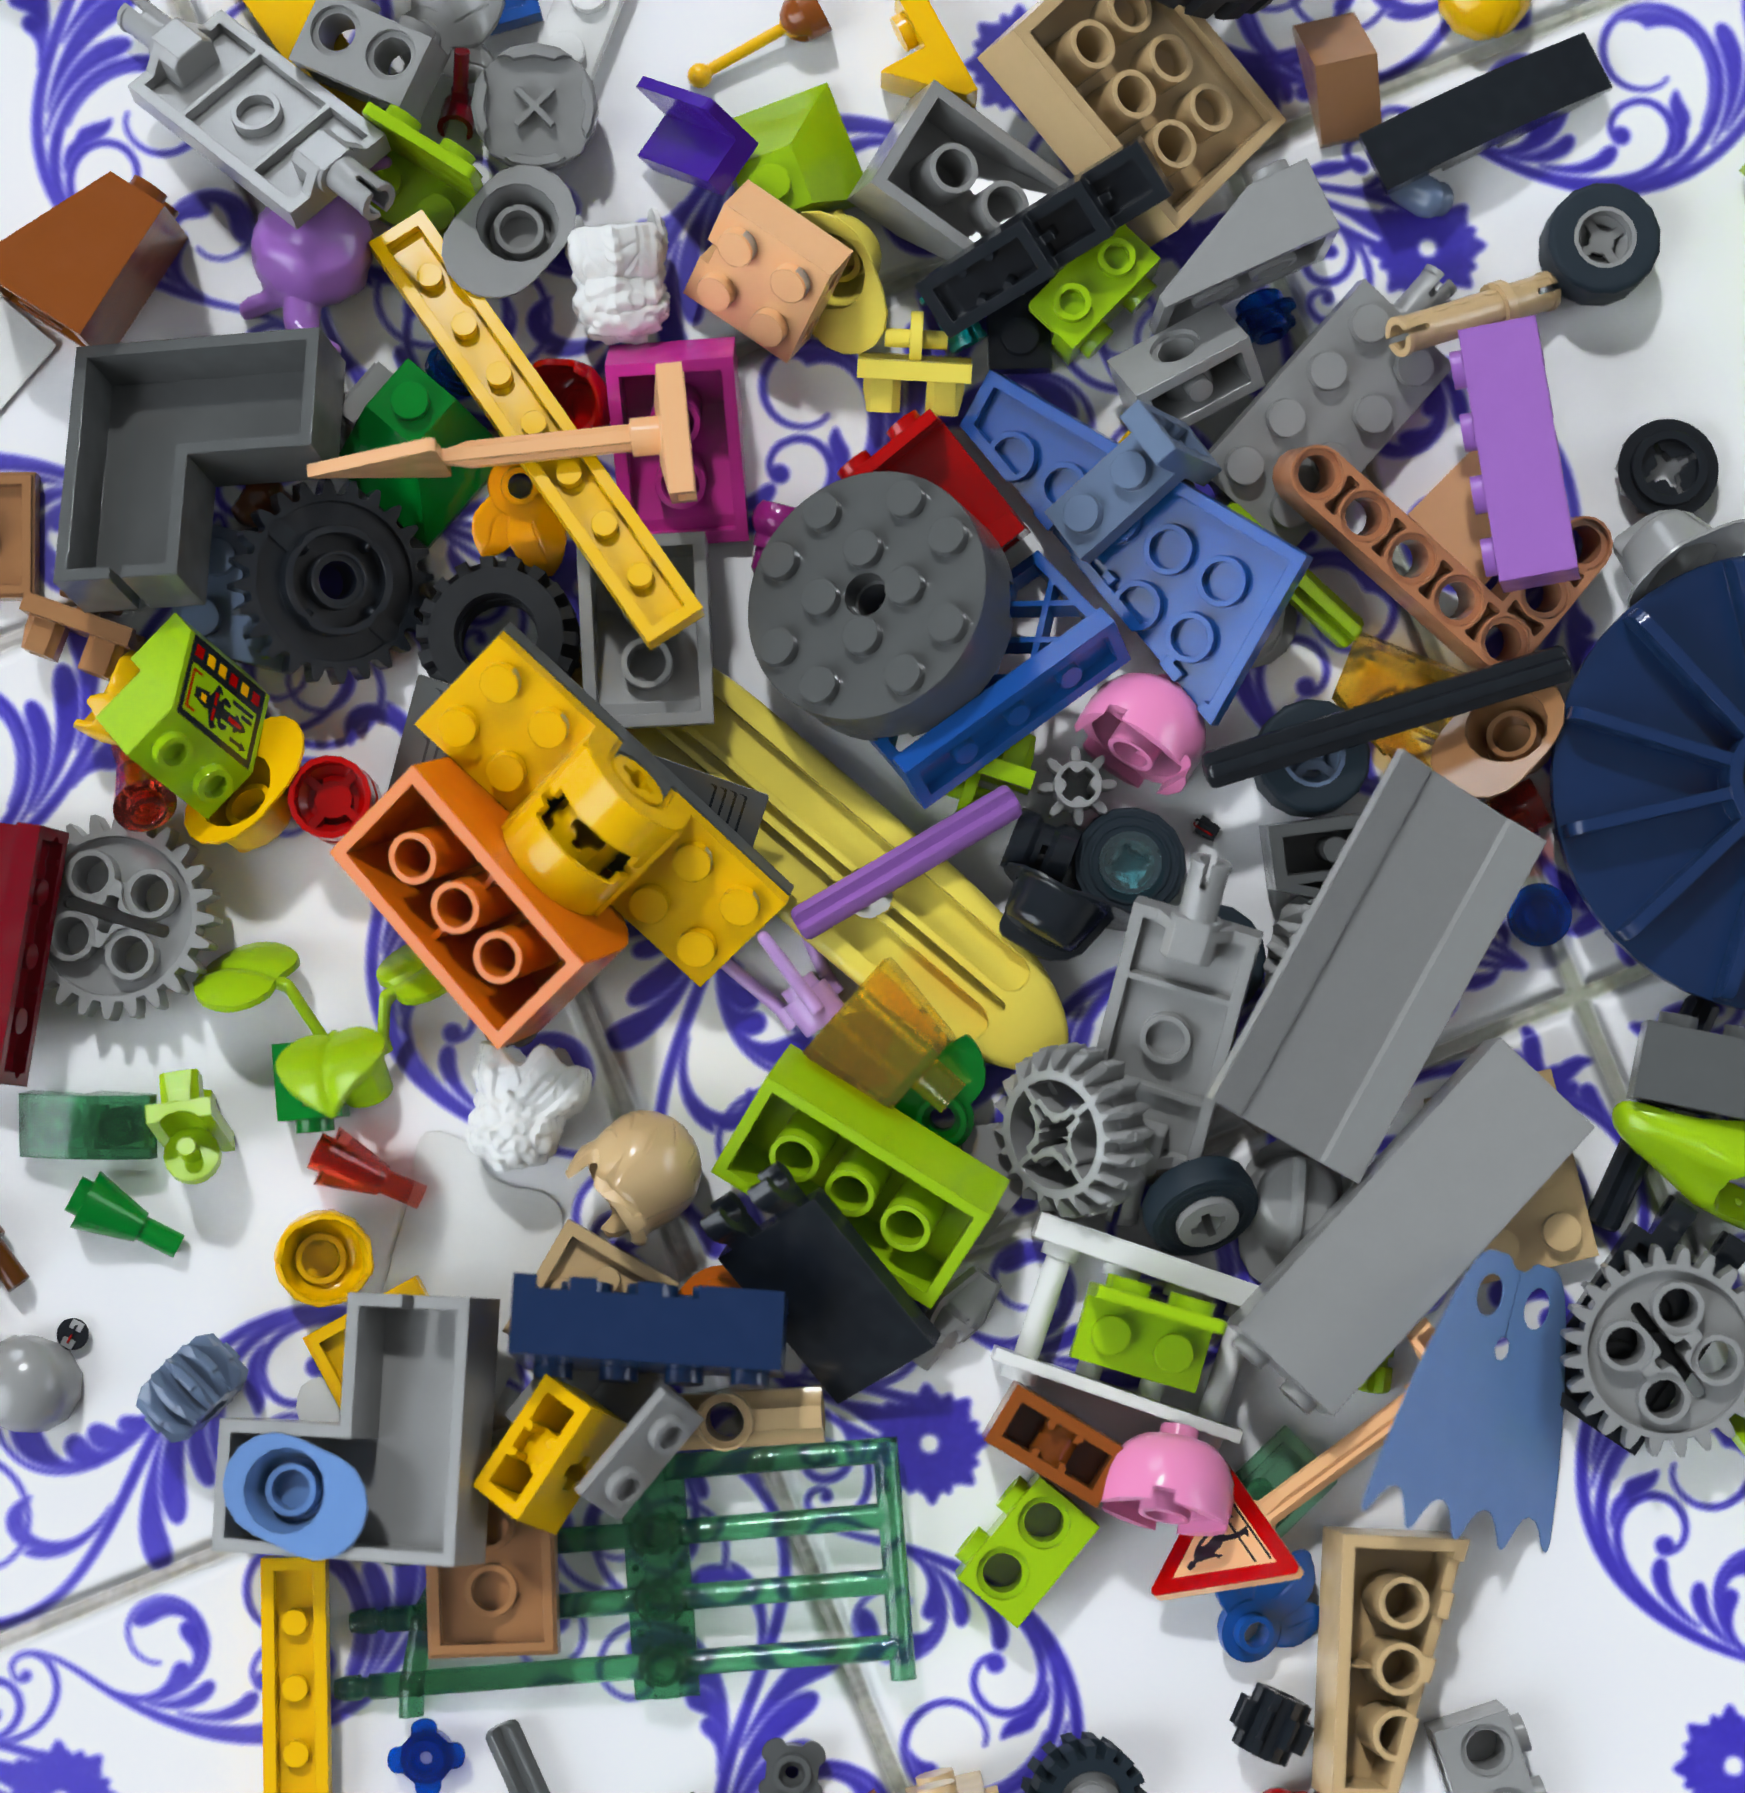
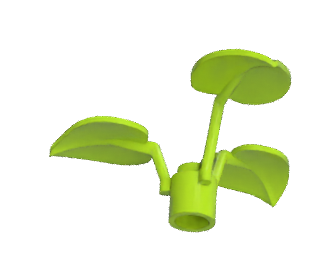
(320, 1067)

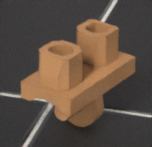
(52, 621)

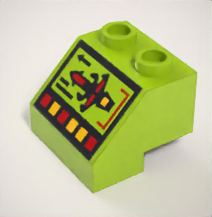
(189, 716)

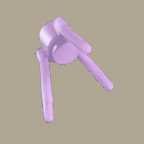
(809, 1000)

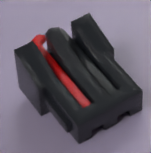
(1206, 828)

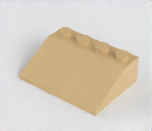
(1131, 68)

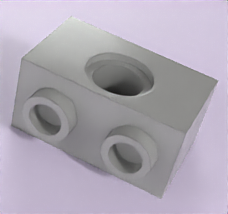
(1190, 367)

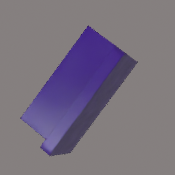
(694, 138)

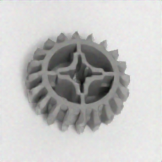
(1073, 1130)

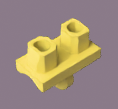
(943, 374)

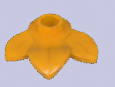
(518, 523)

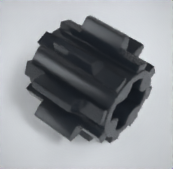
(1271, 1724)

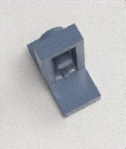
(1130, 480)

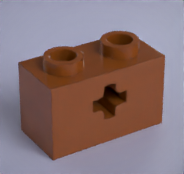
(1052, 1442)

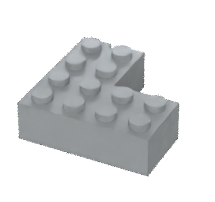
(408, 1424)

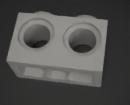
(364, 65)
(1500, 1772)

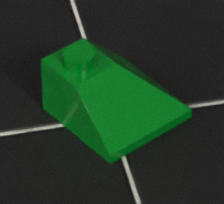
(413, 409)

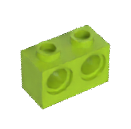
(1040, 1557)

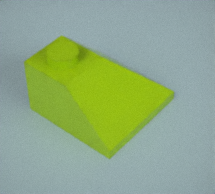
(801, 152)

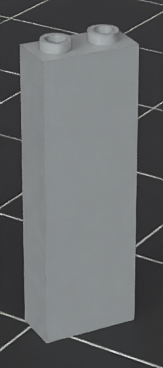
(1408, 1228)

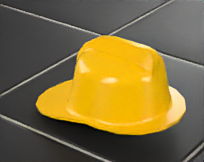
(260, 805)

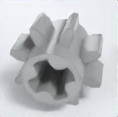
(1073, 770)

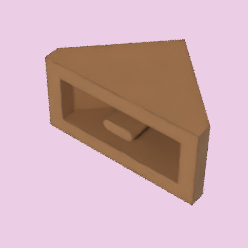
(1339, 77)

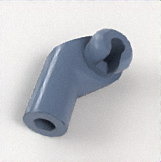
(1425, 197)

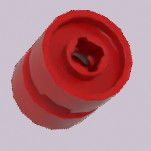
(331, 797)

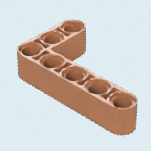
(1431, 564)

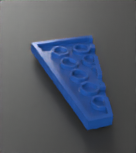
(1183, 577)

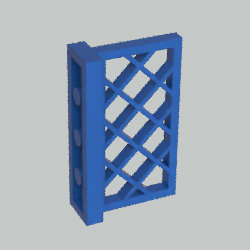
(1017, 701)

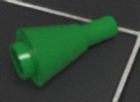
(111, 1212)

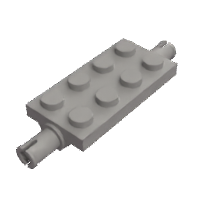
(256, 115)
(1332, 392)
(1178, 1014)

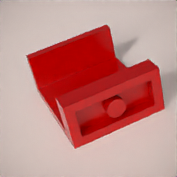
(932, 452)

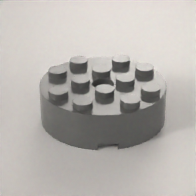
(940, 615)

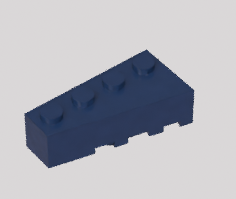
(648, 1331)

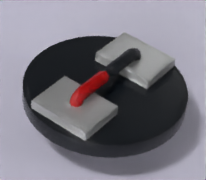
(72, 1334)

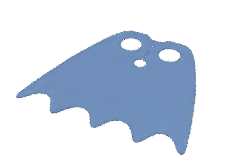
(1481, 1425)

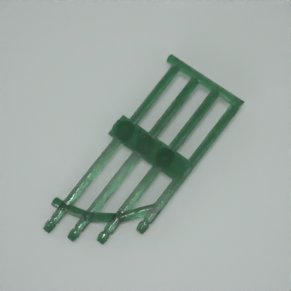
(664, 1598)

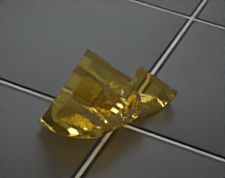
(1384, 669)

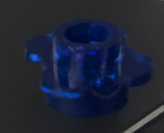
(1266, 315)
(445, 1756)

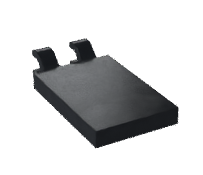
(1666, 1230)
(843, 1303)

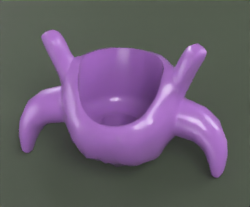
(310, 265)

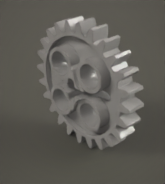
(134, 863)
(1622, 1383)

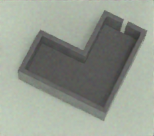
(158, 435)

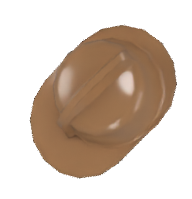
(1500, 743)

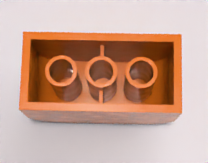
(455, 895)

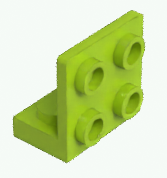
(423, 172)
(1145, 1336)

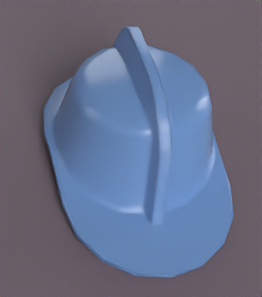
(295, 1496)

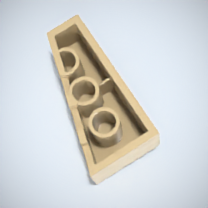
(1376, 1649)

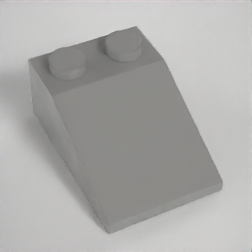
(949, 175)
(1263, 237)
(620, 672)

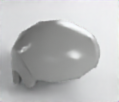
(36, 1384)

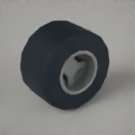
(1618, 229)

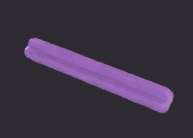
(906, 862)

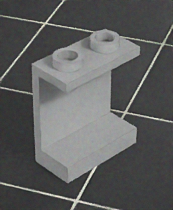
(656, 1430)

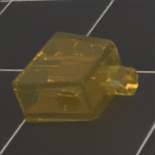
(889, 1042)

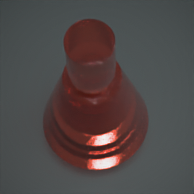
(139, 798)
(351, 1166)

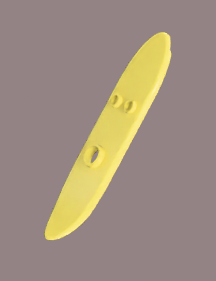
(828, 827)

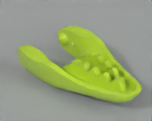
(1691, 1154)

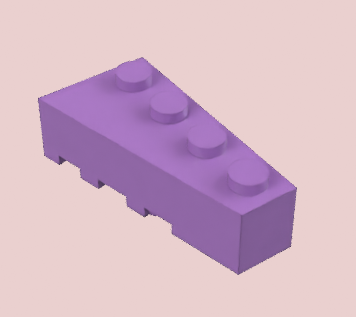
(1517, 455)

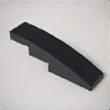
(1485, 112)
(1044, 237)

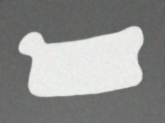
(460, 1244)

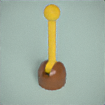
(798, 20)

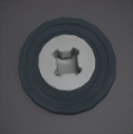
(1200, 1205)

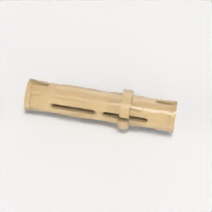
(1493, 304)

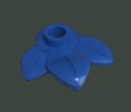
(1280, 1609)

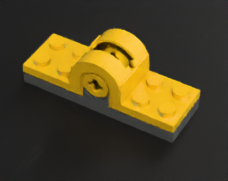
(599, 812)

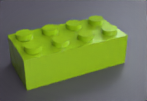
(891, 1177)

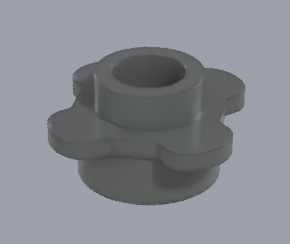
(782, 1755)

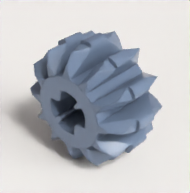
(192, 1387)

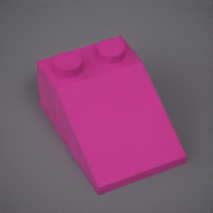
(715, 432)

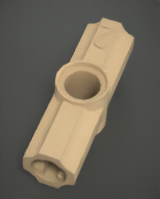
(769, 1417)

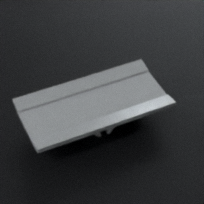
(1376, 967)

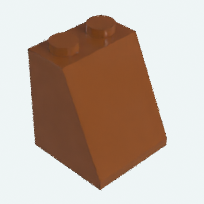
(92, 259)

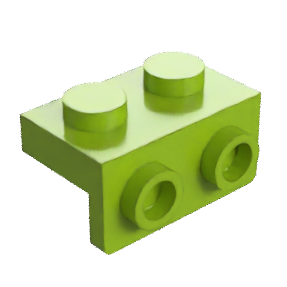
(1094, 291)

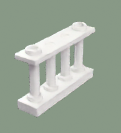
(1063, 1246)

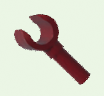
(458, 103)

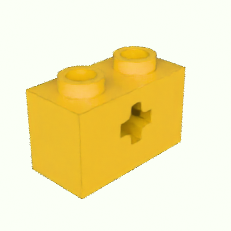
(548, 1454)

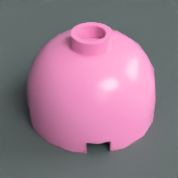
(1144, 730)
(1170, 1481)

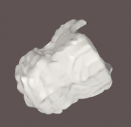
(620, 278)
(523, 1104)

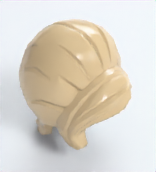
(644, 1170)

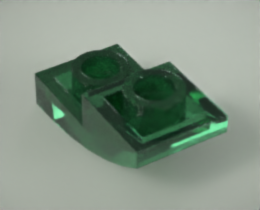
(85, 1125)

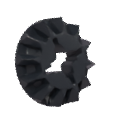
(1672, 441)

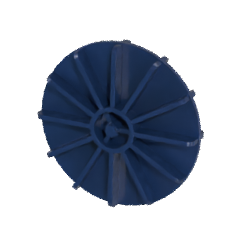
(1656, 782)

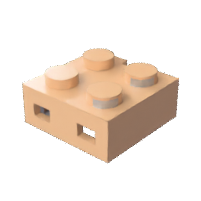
(767, 271)

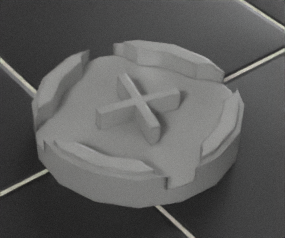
(535, 107)

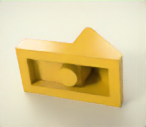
(934, 58)

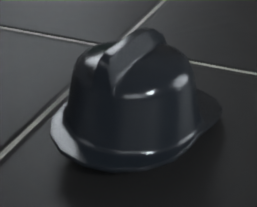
(1053, 918)

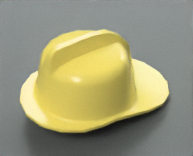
(858, 304)

